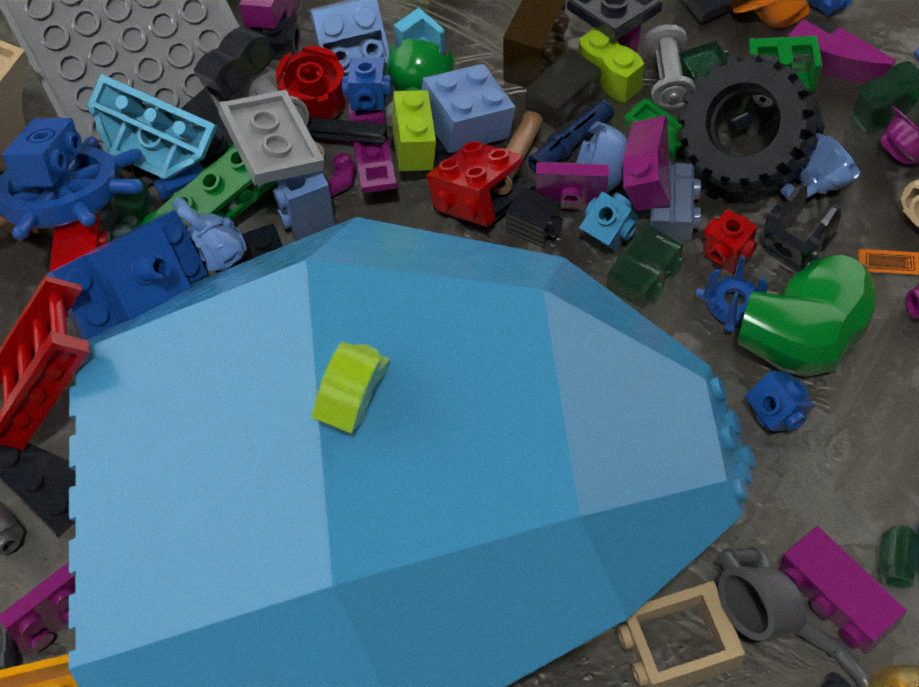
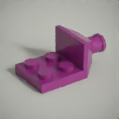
(40, 612)

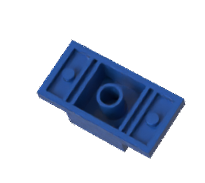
(131, 274)

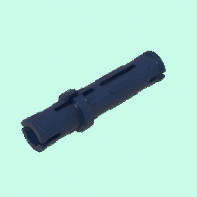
(560, 145)

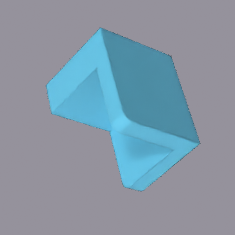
(421, 27)

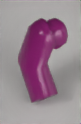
(342, 175)

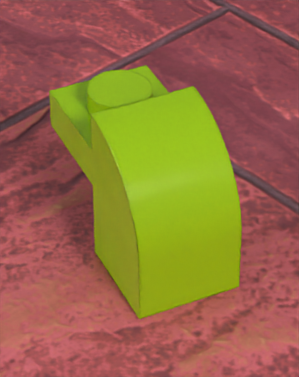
(348, 385)

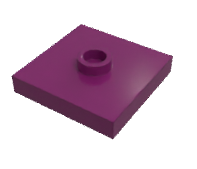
(571, 183)

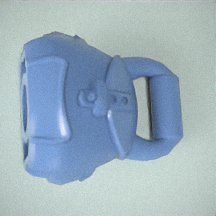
(828, 170)
(216, 237)

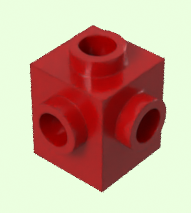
(729, 239)

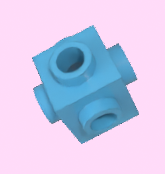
(610, 220)

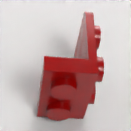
(464, 180)

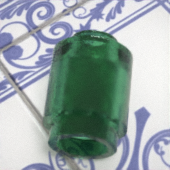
(134, 207)
(899, 557)

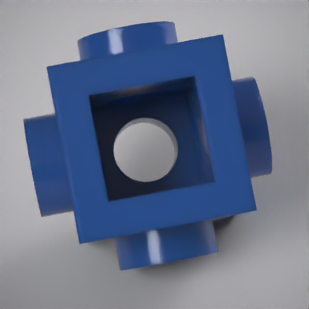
(367, 84)
(780, 401)

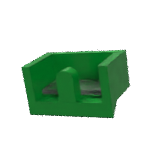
(797, 53)

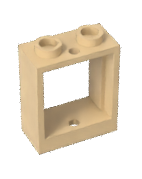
(721, 631)

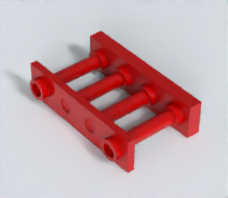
(38, 360)

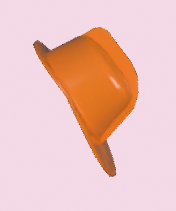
(777, 12)

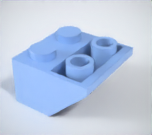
(350, 30)

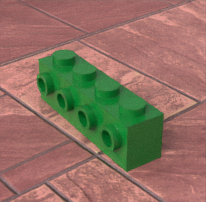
(218, 189)

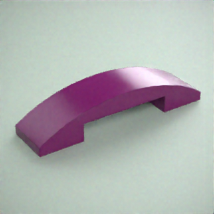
(373, 159)

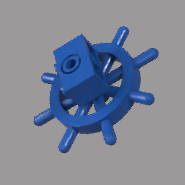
(59, 178)

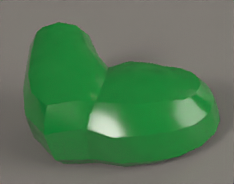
(812, 318)

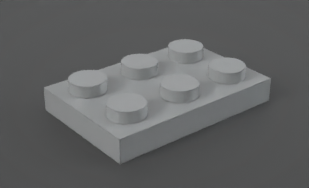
(270, 137)

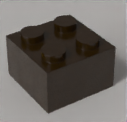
(534, 40)

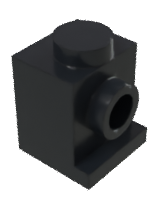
(284, 37)

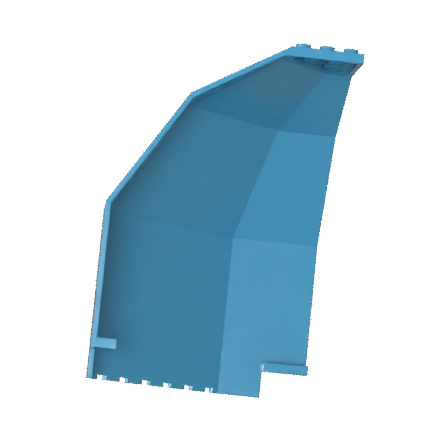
(491, 511)

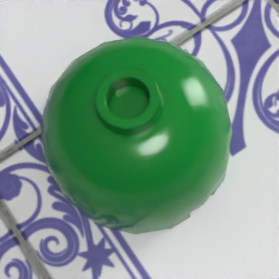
(415, 61)

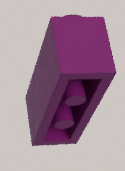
(842, 590)

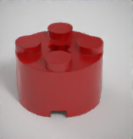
(315, 79)

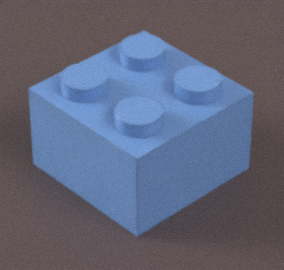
(468, 107)

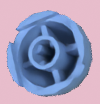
(605, 148)

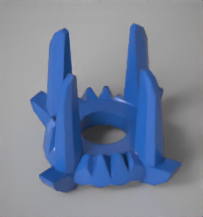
(716, 290)

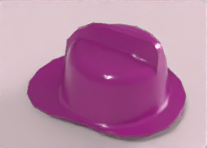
(902, 139)

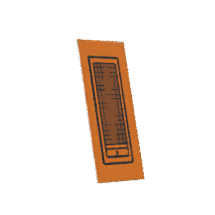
(890, 261)

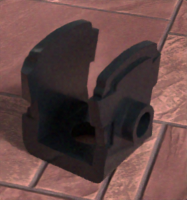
(797, 253)

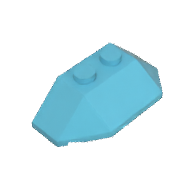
(163, 133)

